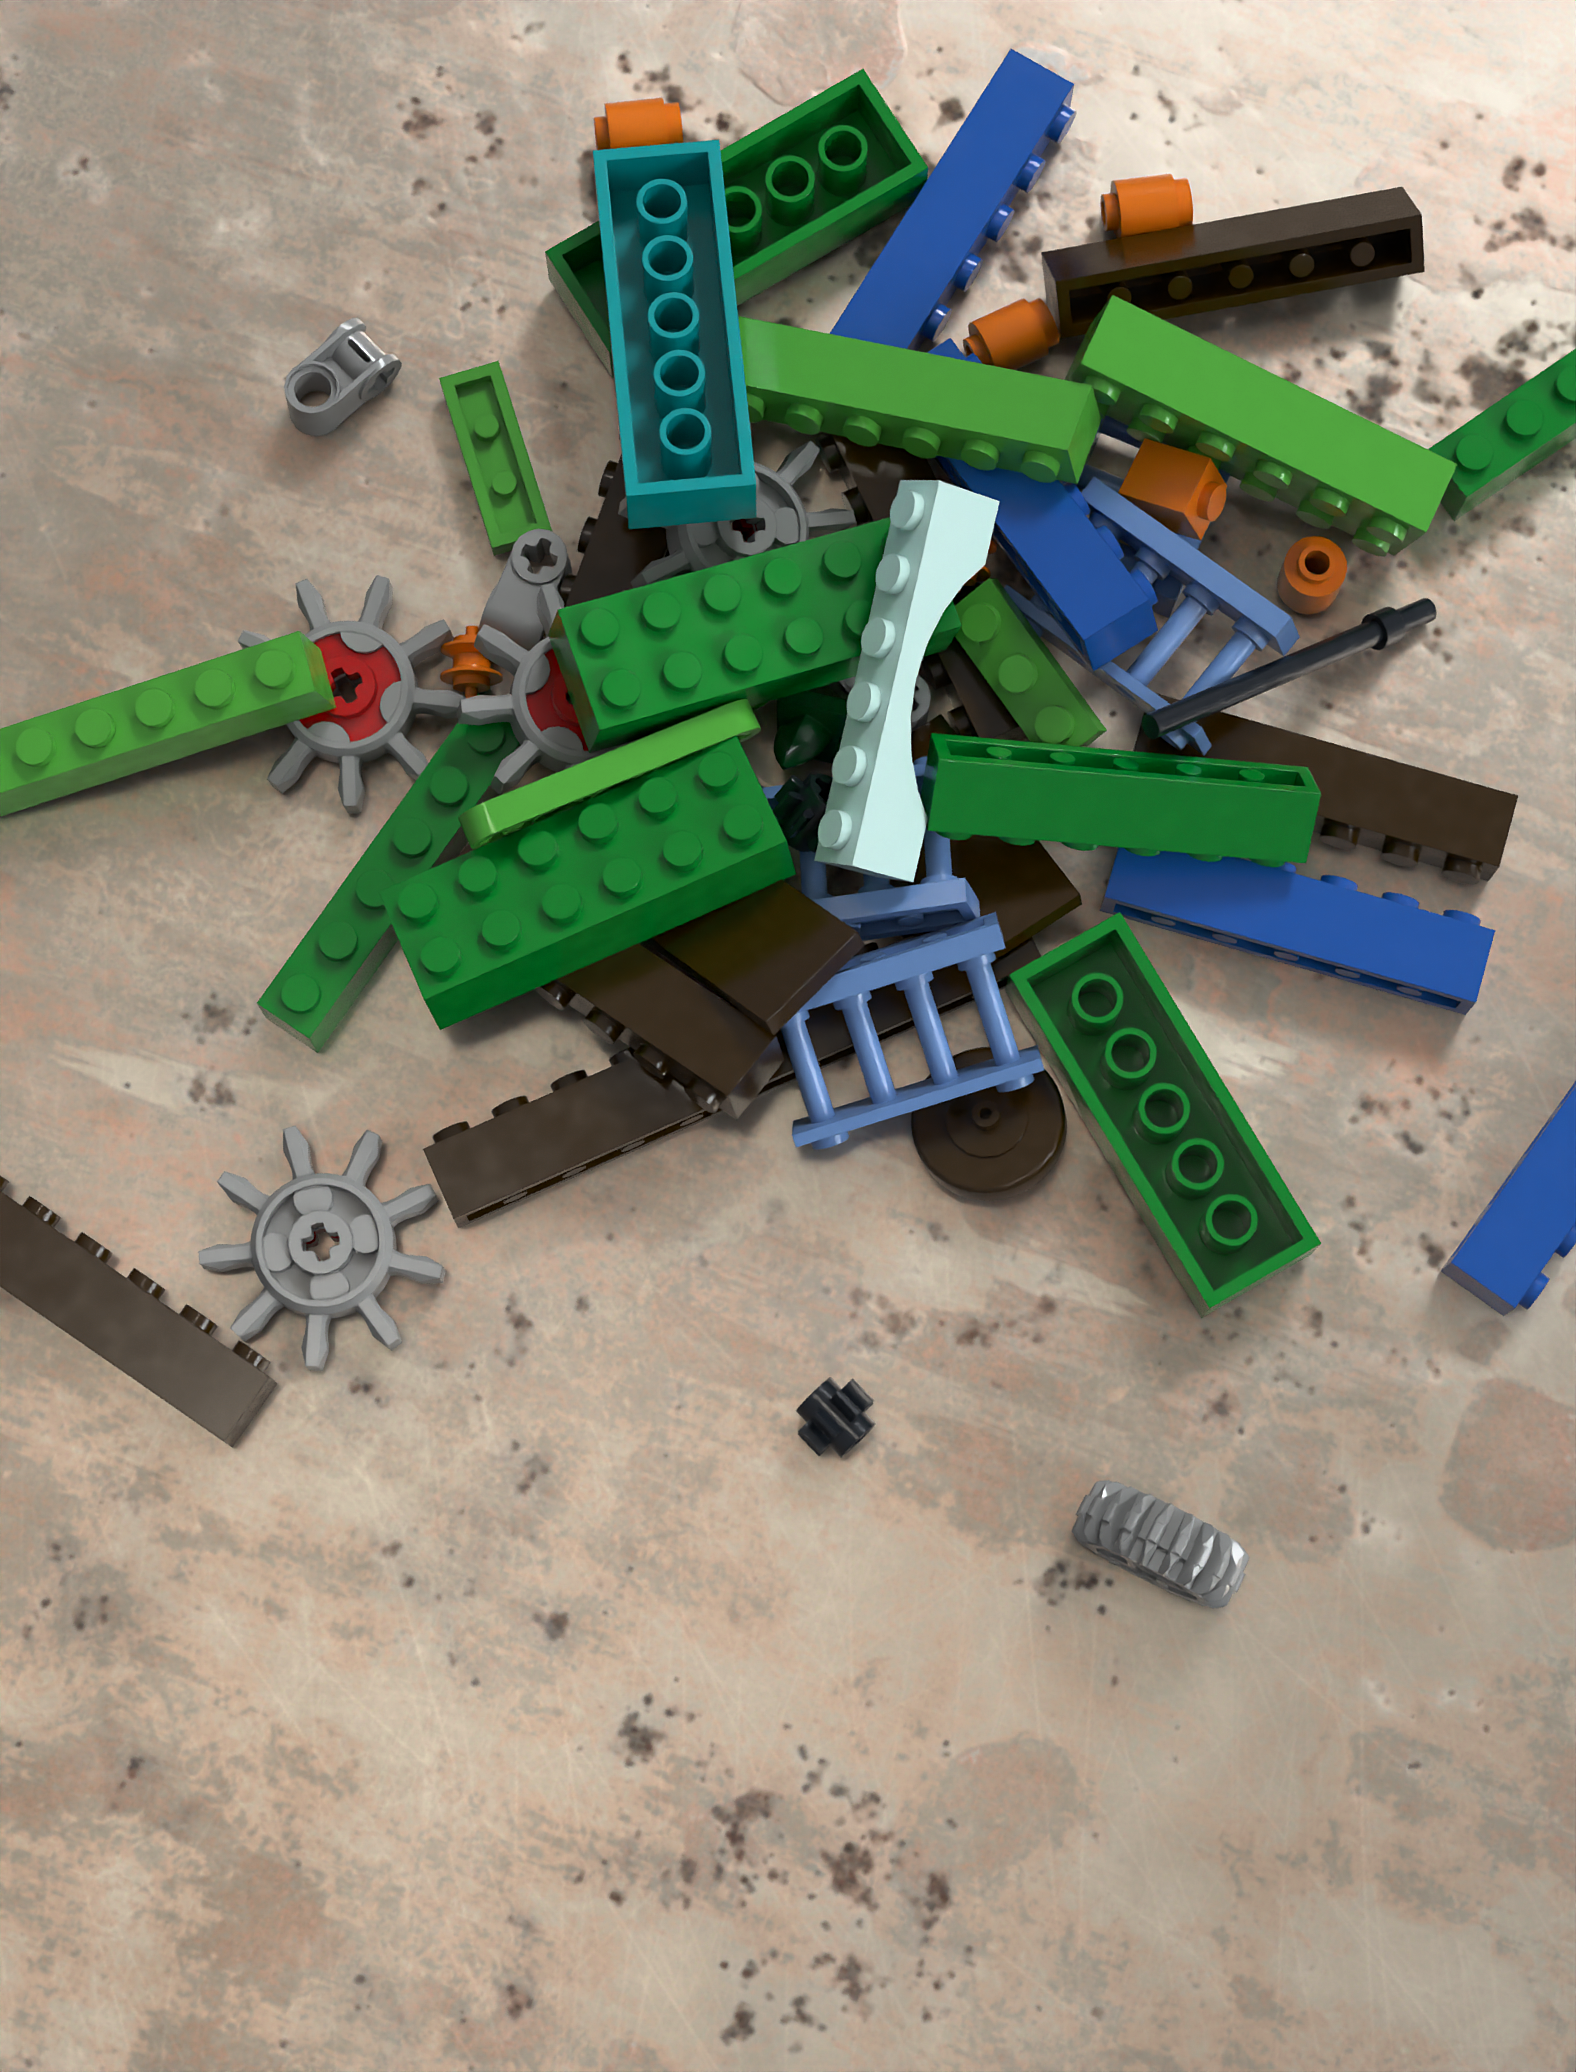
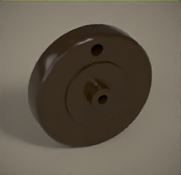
(992, 1140)

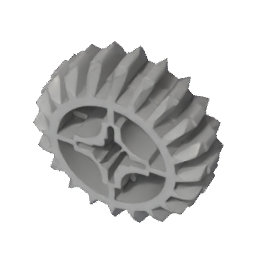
(1160, 1544)

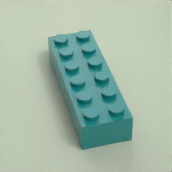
(675, 335)

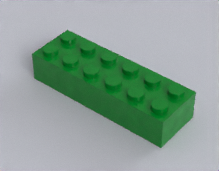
(788, 194)
(724, 635)
(588, 882)
(1161, 1114)

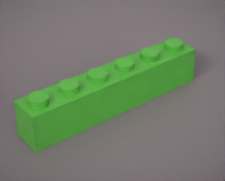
(918, 401)
(161, 720)

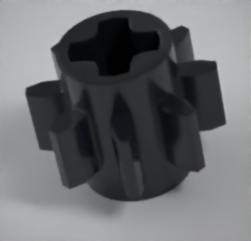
(801, 809)
(836, 1417)

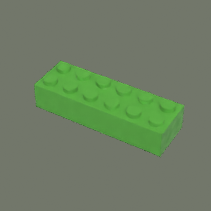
(1261, 429)

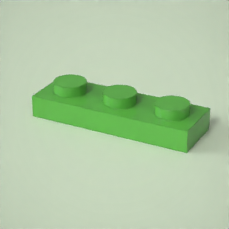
(494, 454)
(1023, 669)

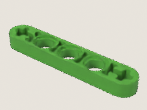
(605, 772)

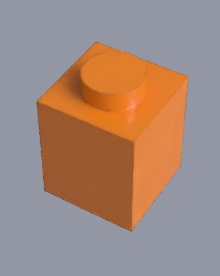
(1175, 488)

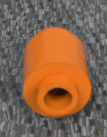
(638, 124)
(1146, 205)
(1013, 335)
(1307, 591)

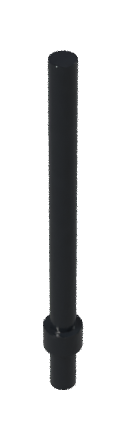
(1375, 631)

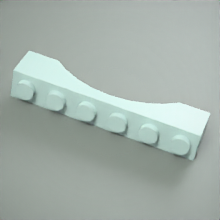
(873, 805)

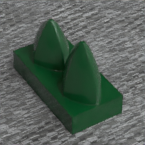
(808, 728)

